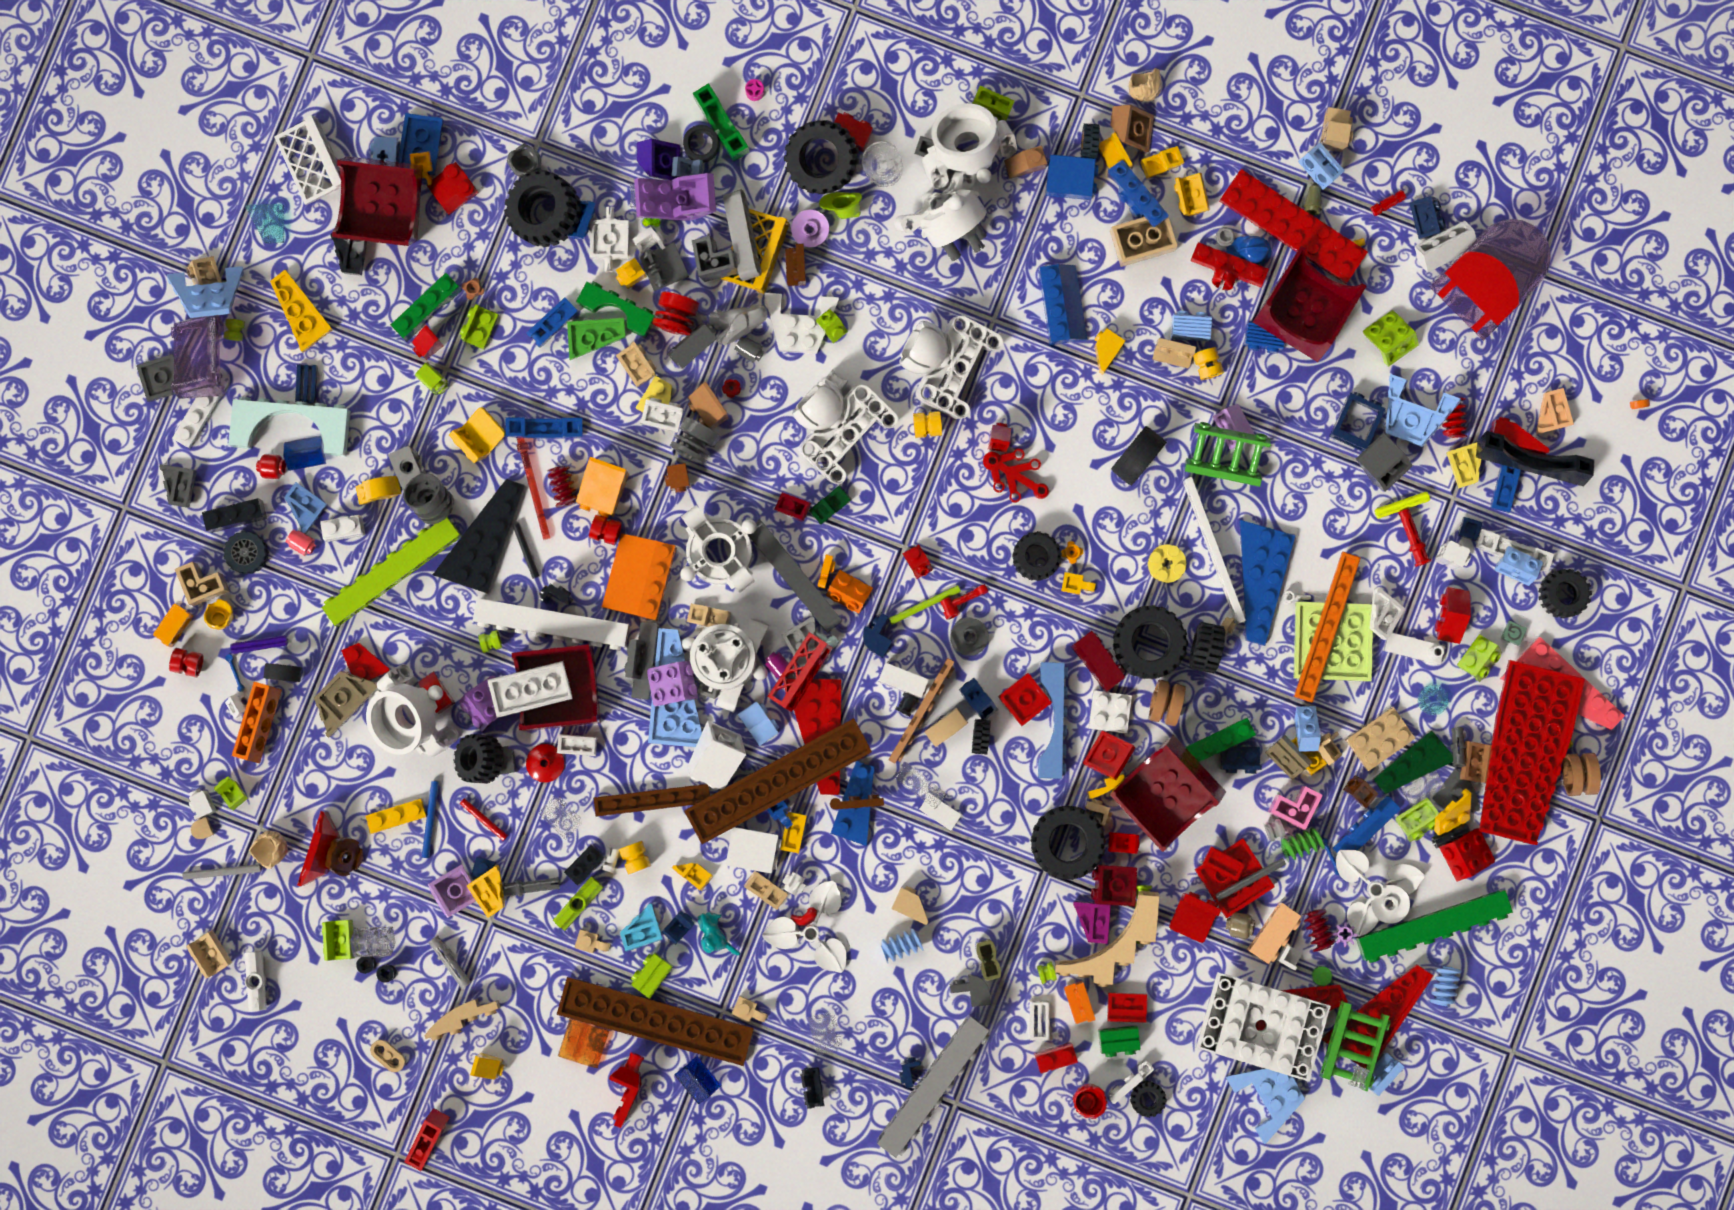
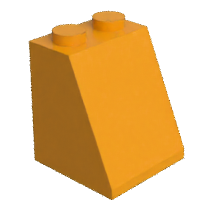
(602, 487)

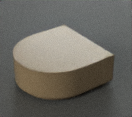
(201, 829)

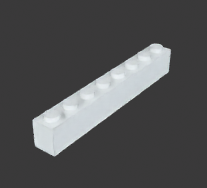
(551, 623)

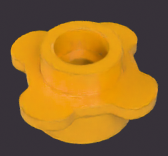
(1072, 547)

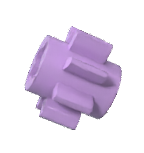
(1349, 938)

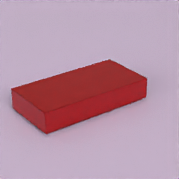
(1223, 863)

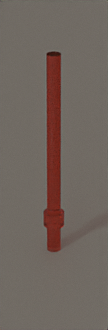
(523, 448)

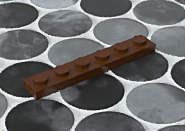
(650, 800)

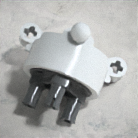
(949, 216)

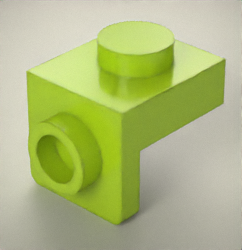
(831, 325)
(231, 792)

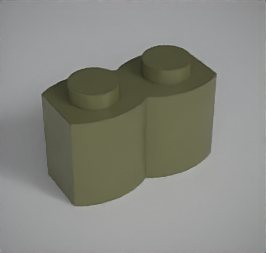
(989, 965)

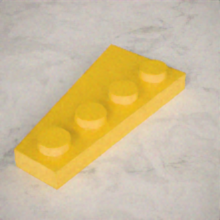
(301, 314)

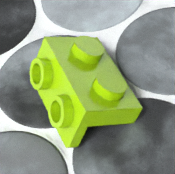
(1480, 658)
(337, 939)

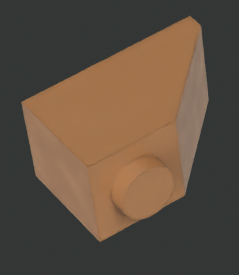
(1026, 162)

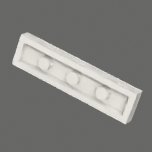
(196, 418)

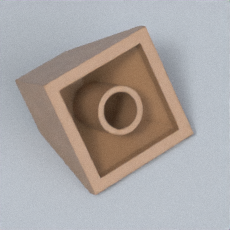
(1132, 126)

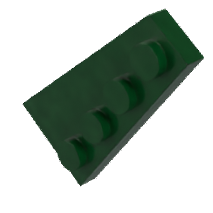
(1419, 760)

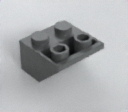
(1384, 462)

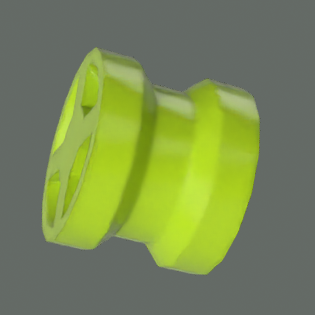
(1046, 972)

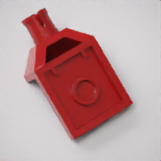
(630, 1077)

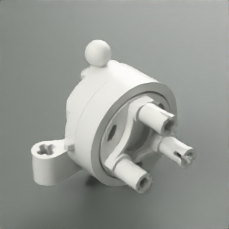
(727, 659)

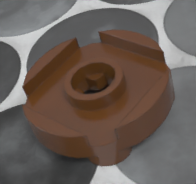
(336, 851)

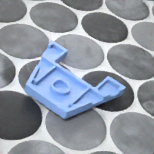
(207, 298)
(1412, 421)
(1276, 1091)

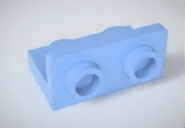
(1519, 566)
(1384, 1073)

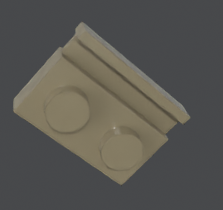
(1288, 757)

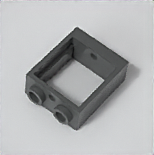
(692, 345)

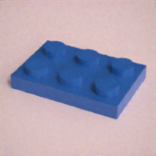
(421, 135)

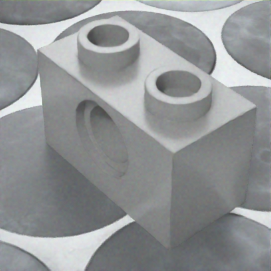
(400, 459)

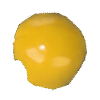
(218, 614)

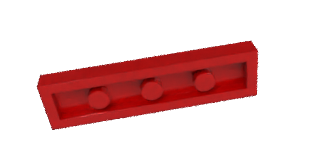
(806, 675)

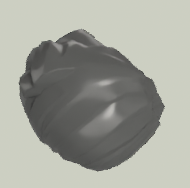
(524, 160)

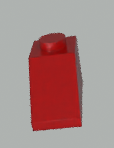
(426, 343)
(446, 700)

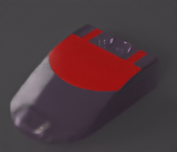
(1494, 274)

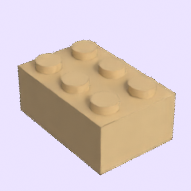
(1141, 241)

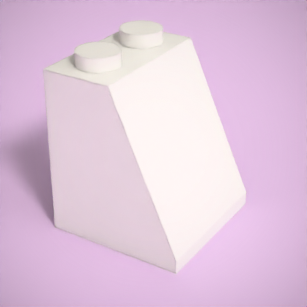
(716, 756)

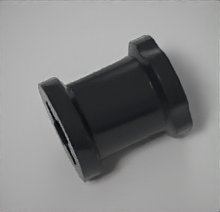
(906, 704)
(361, 967)
(381, 970)

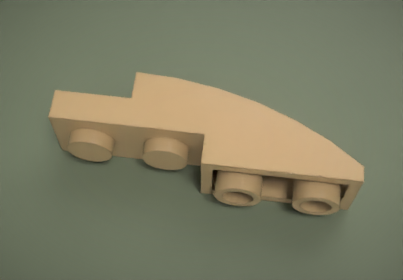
(454, 1020)

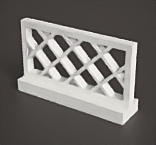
(323, 149)

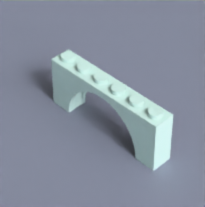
(250, 415)

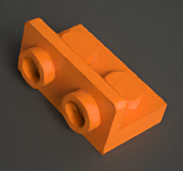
(1079, 1002)

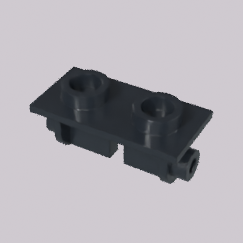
(814, 1095)

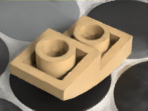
(946, 727)

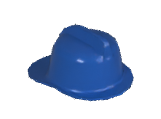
(1251, 248)

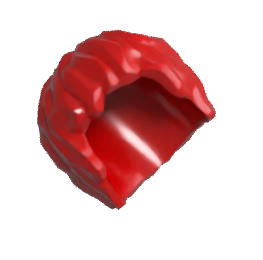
(1090, 1101)

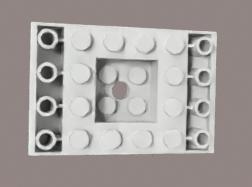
(1290, 1034)

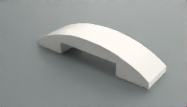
(1496, 545)

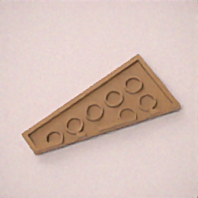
(926, 705)

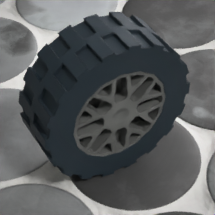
(245, 552)

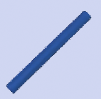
(430, 819)

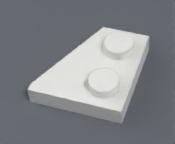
(1384, 613)

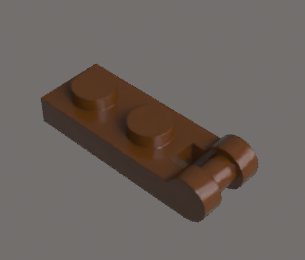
(855, 802)

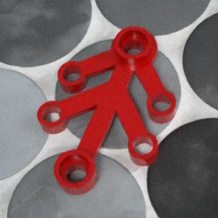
(1013, 473)

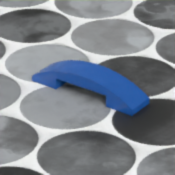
(543, 428)

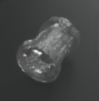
(1359, 1077)

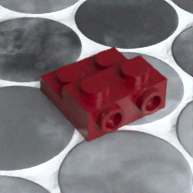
(1114, 885)

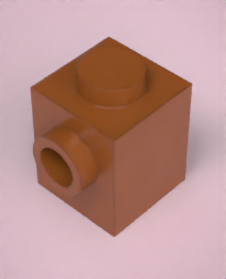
(677, 478)

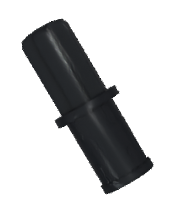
(1451, 835)

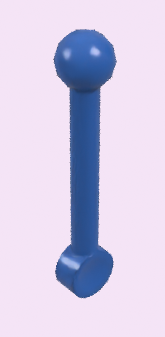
(229, 658)
(1330, 855)

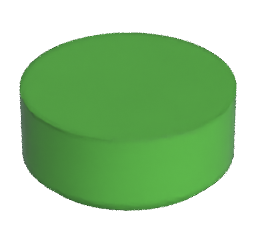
(1321, 976)

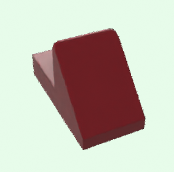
(792, 506)

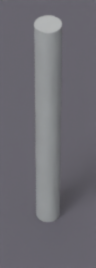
(221, 872)

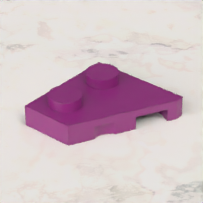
(1094, 920)

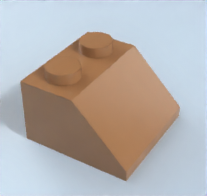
(707, 406)

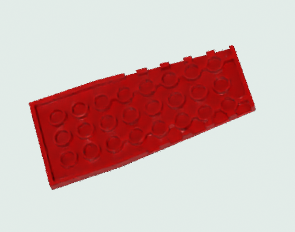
(1528, 749)

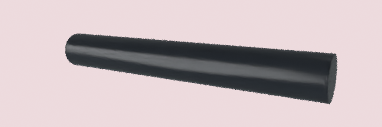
(526, 551)

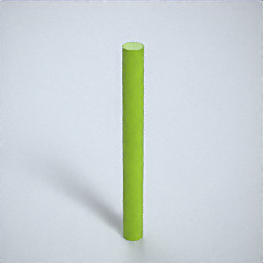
(925, 604)

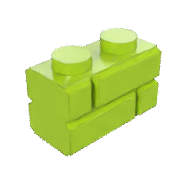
(651, 975)

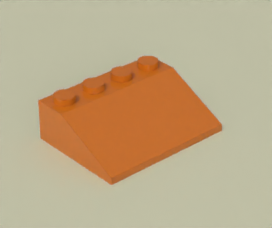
(639, 576)

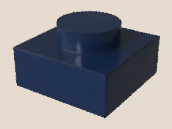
(1470, 528)
(482, 866)

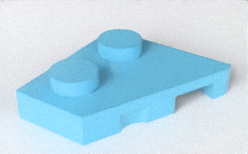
(642, 930)

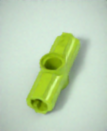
(569, 912)

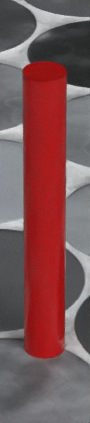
(483, 819)

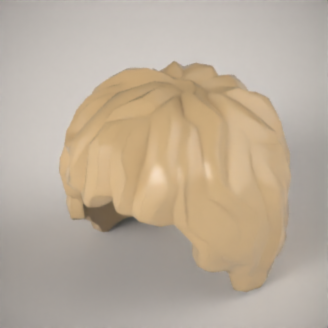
(1145, 86)
(269, 849)

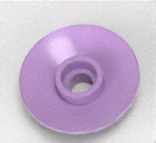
(808, 219)

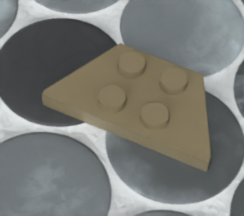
(342, 699)

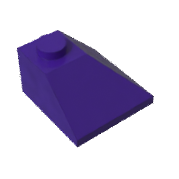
(657, 157)

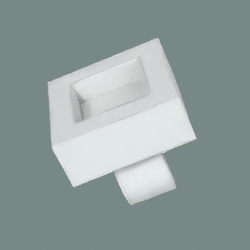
(235, 705)

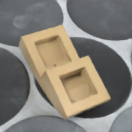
(707, 616)
(765, 890)

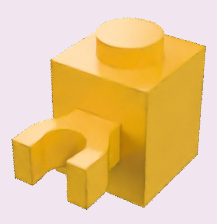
(630, 273)

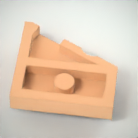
(1554, 412)

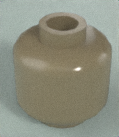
(1240, 925)

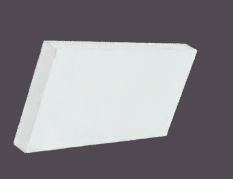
(530, 689)

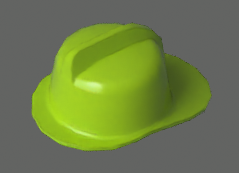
(842, 203)

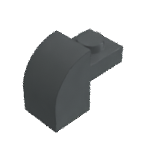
(978, 990)

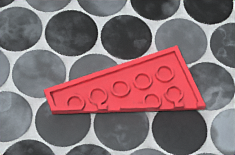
(1592, 702)

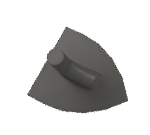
(1453, 791)

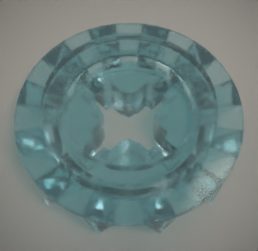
(1424, 701)

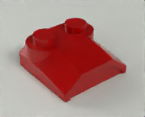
(452, 188)

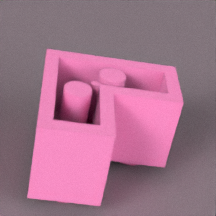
(1297, 812)

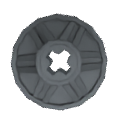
(695, 440)
(428, 498)

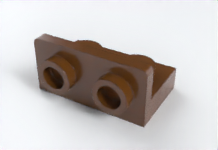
(795, 266)

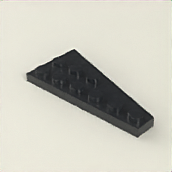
(478, 551)

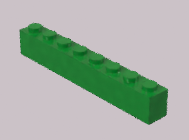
(1434, 925)

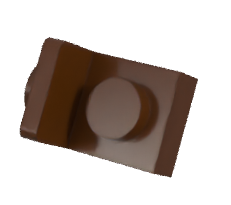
(1360, 791)

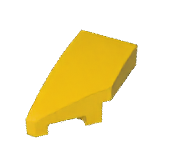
(694, 874)

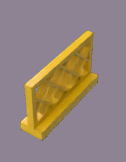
(771, 252)

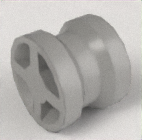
(1274, 830)

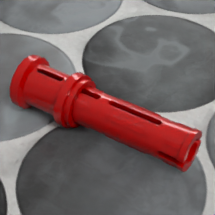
(1416, 546)

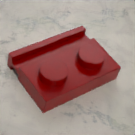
(1127, 1007)

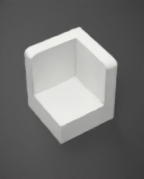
(1289, 956)

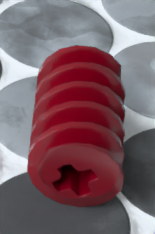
(562, 484)
(1319, 929)

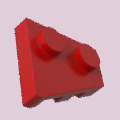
(363, 663)

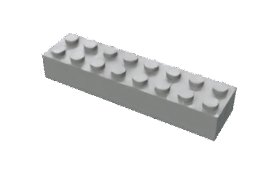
(932, 1086)

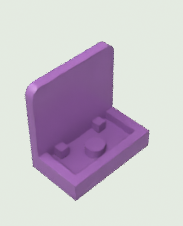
(672, 683)
(479, 705)

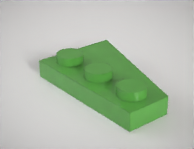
(593, 334)

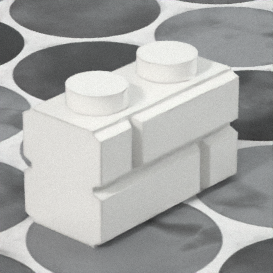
(342, 528)
(1453, 555)

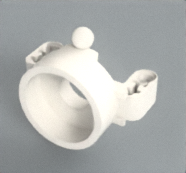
(961, 124)
(702, 531)
(389, 725)

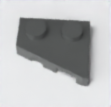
(178, 484)

